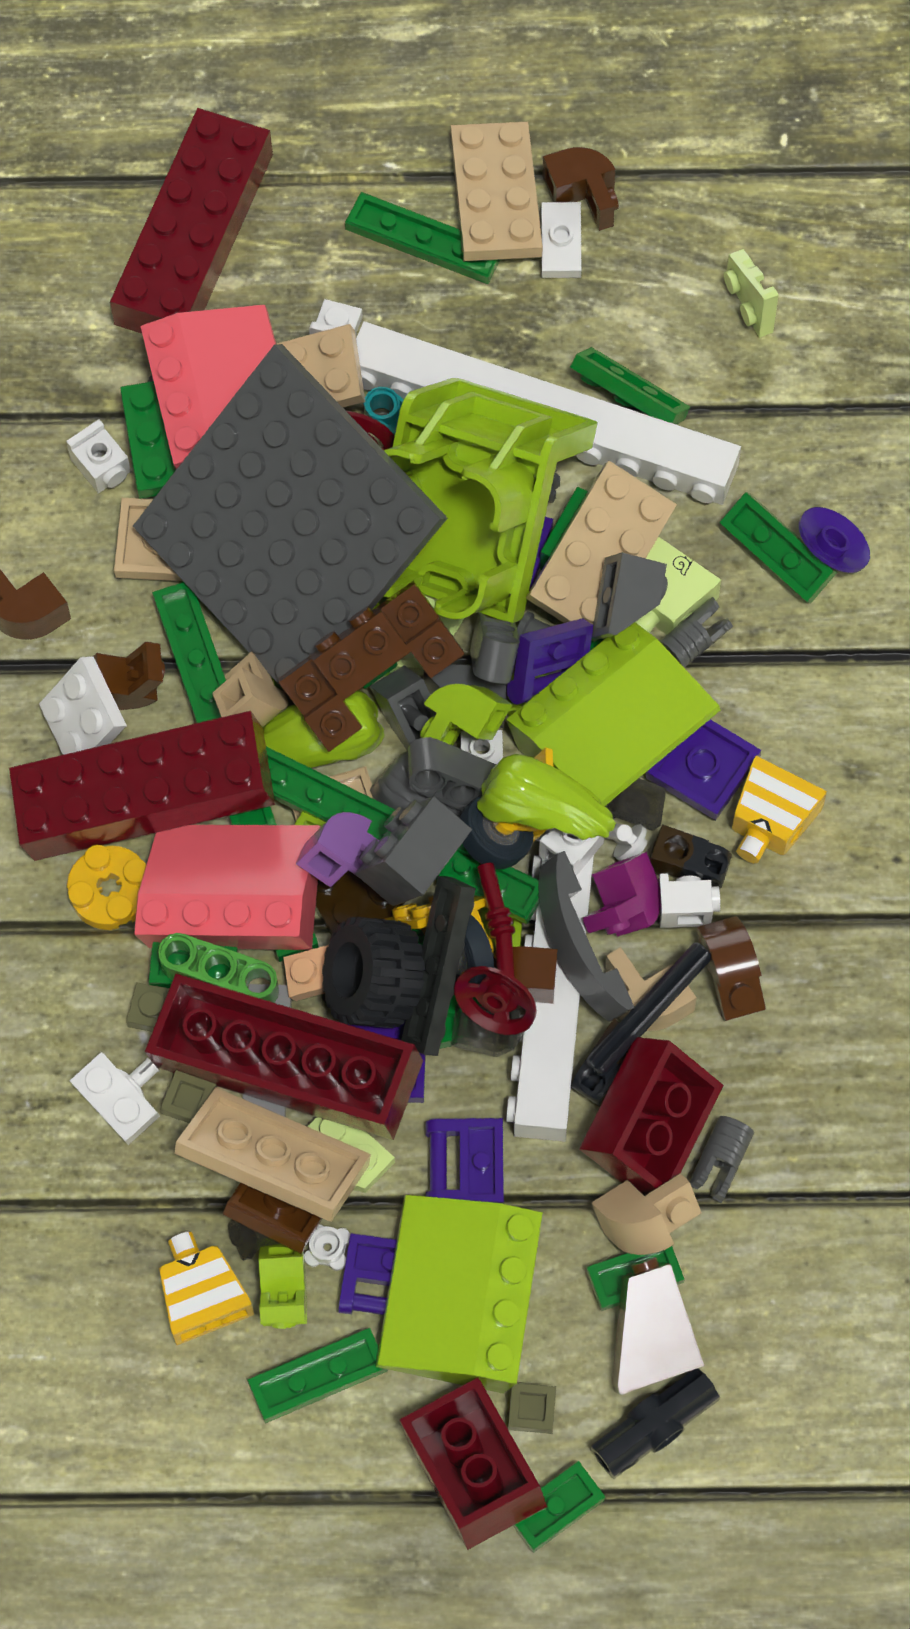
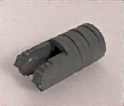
(691, 638)
(723, 1150)

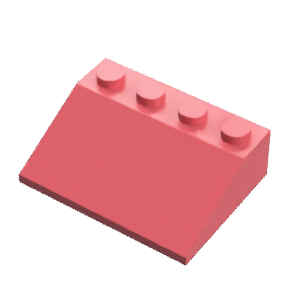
(201, 365)
(229, 887)

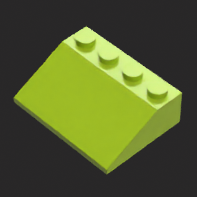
(614, 713)
(460, 1291)

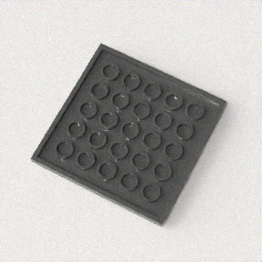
(287, 516)

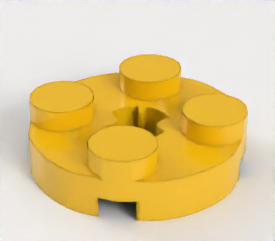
(90, 871)

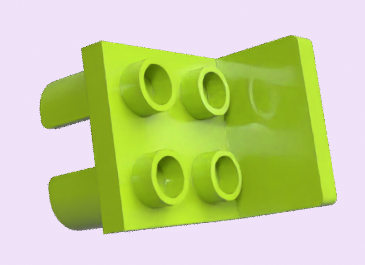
(491, 473)

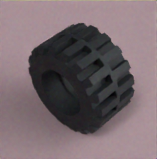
(373, 972)

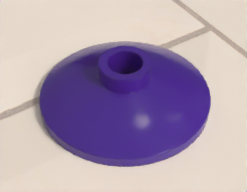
(834, 539)

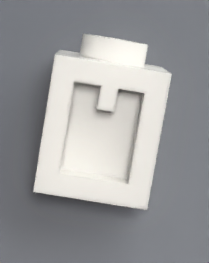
(336, 315)

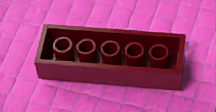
(193, 220)
(141, 786)
(285, 1056)

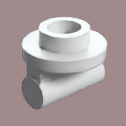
(629, 840)

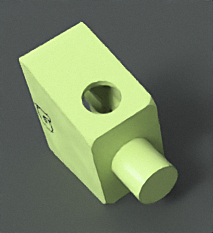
(686, 590)

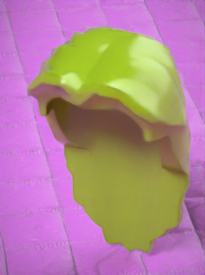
(295, 739)
(542, 798)

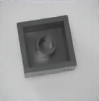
(412, 850)

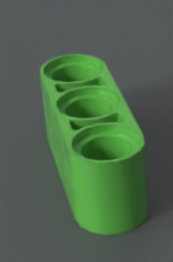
(206, 955)

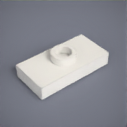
(561, 239)

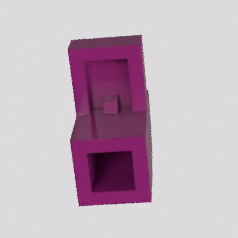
(628, 895)

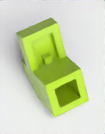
(466, 709)
(282, 1287)

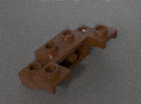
(363, 652)

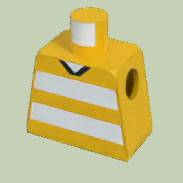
(774, 810)
(201, 1290)

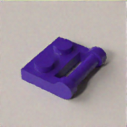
(547, 652)
(479, 1158)
(370, 1262)

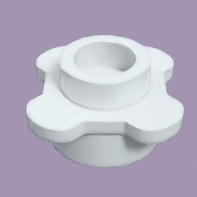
(336, 1256)

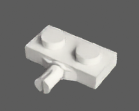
(118, 1095)

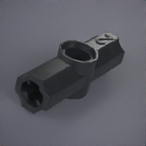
(655, 1422)

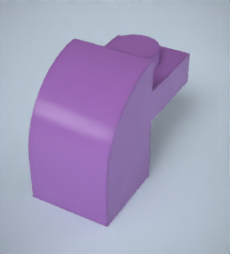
(336, 847)

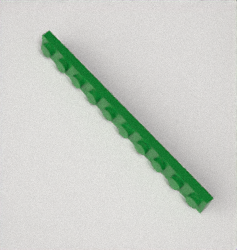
(201, 676)

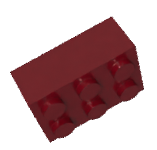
(651, 1115)
(473, 1463)

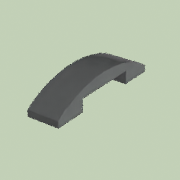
(601, 990)

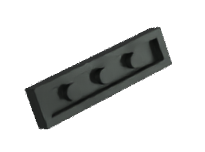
(441, 953)

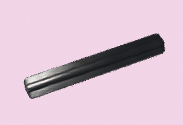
(648, 1009)

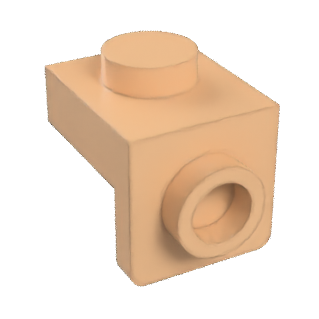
(305, 973)

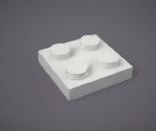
(82, 709)

